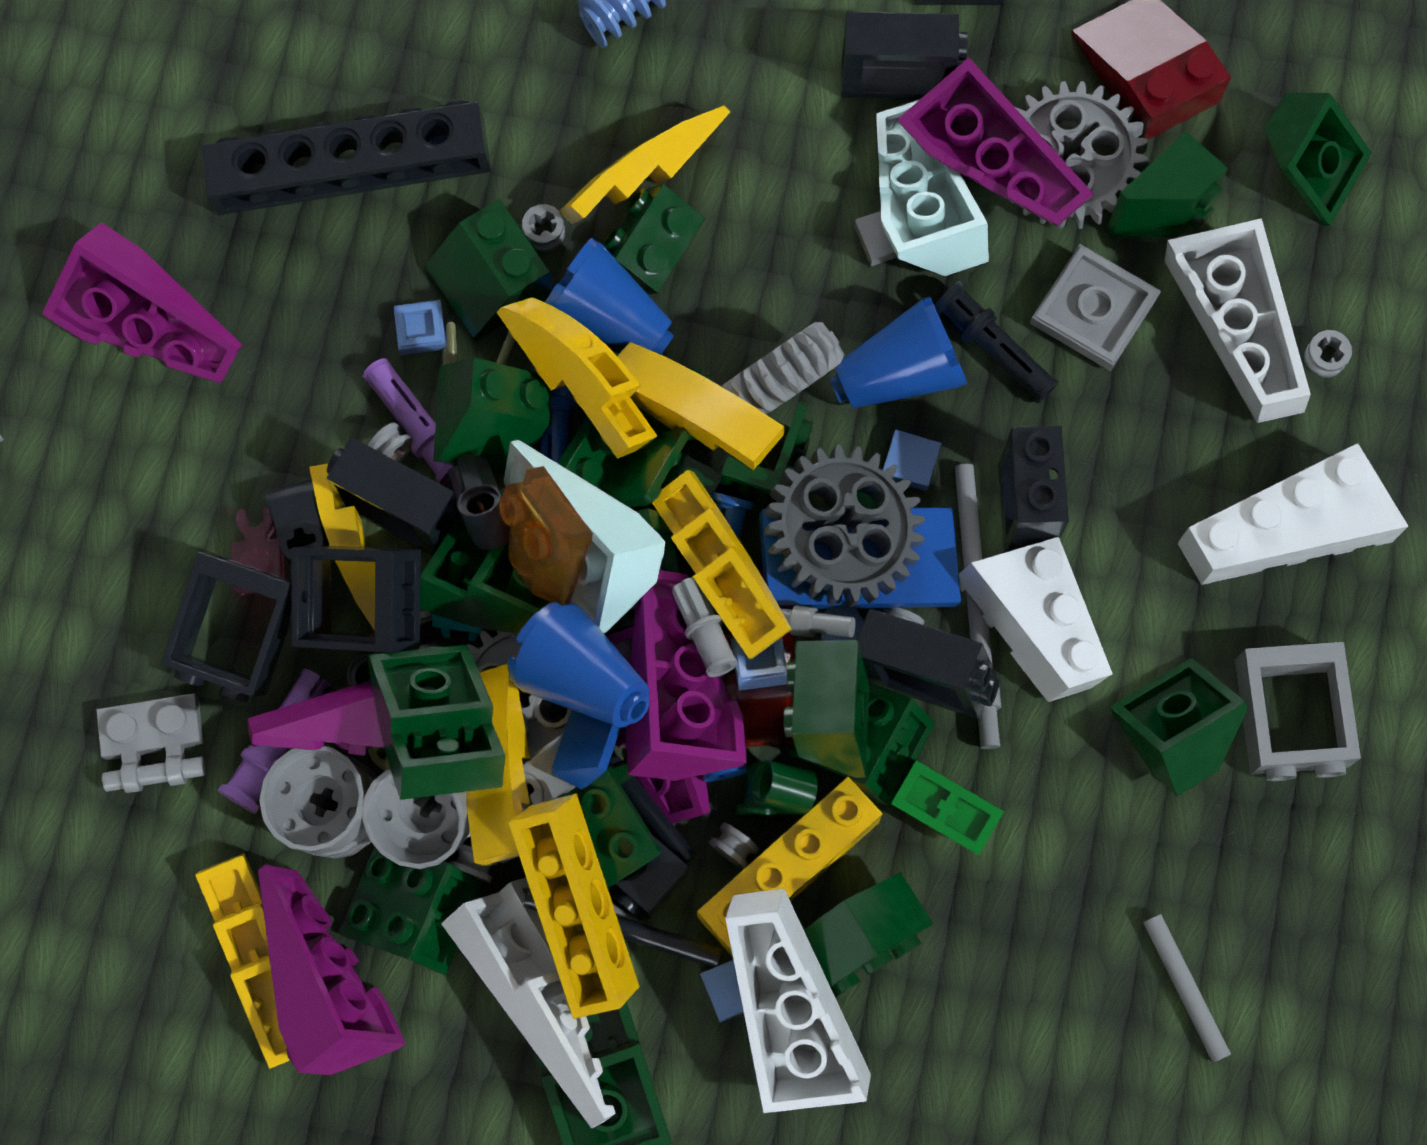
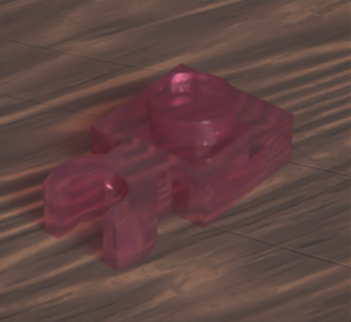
(257, 549)

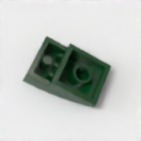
(476, 585)
(436, 722)
(623, 1083)

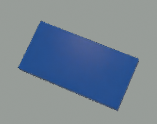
(931, 579)

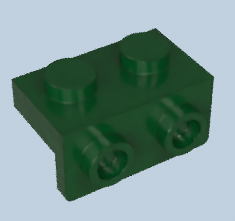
(653, 235)

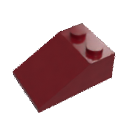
(1153, 64)

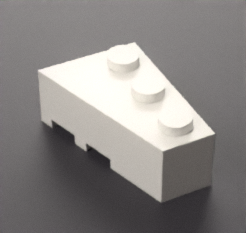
(1041, 616)

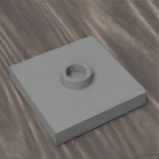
(1095, 307)

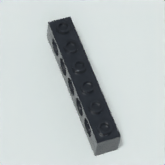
(369, 168)

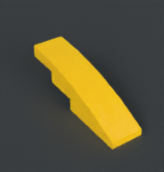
(655, 158)
(700, 406)
(345, 529)
(721, 564)
(493, 808)
(241, 929)

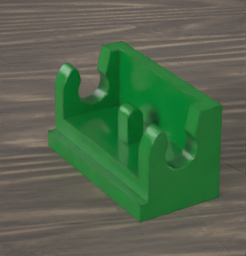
(947, 807)

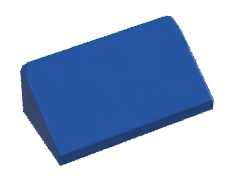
(584, 750)

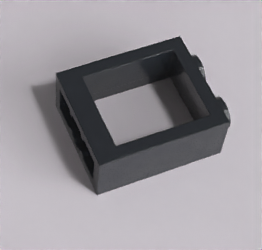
(899, 53)
(392, 495)
(1031, 502)
(395, 599)
(178, 652)
(927, 664)

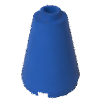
(610, 301)
(900, 361)
(577, 667)

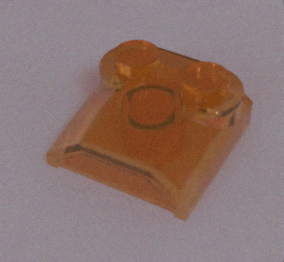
(545, 536)

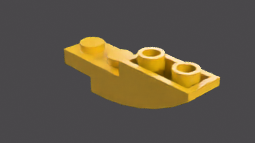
(575, 357)

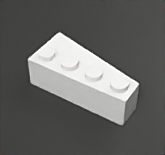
(1242, 310)
(1304, 517)
(791, 1016)

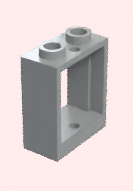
(1296, 660)

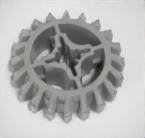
(788, 368)

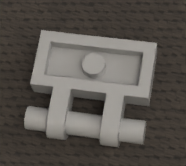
(147, 729)

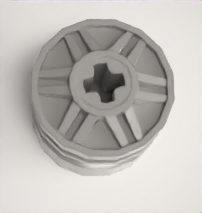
(295, 798)
(417, 829)

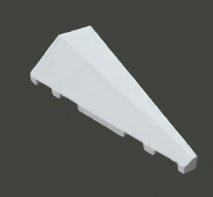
(517, 966)

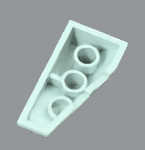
(926, 204)
(623, 549)

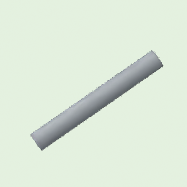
(1187, 988)

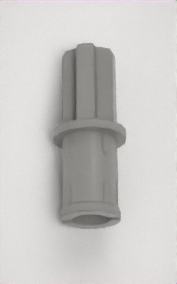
(704, 628)

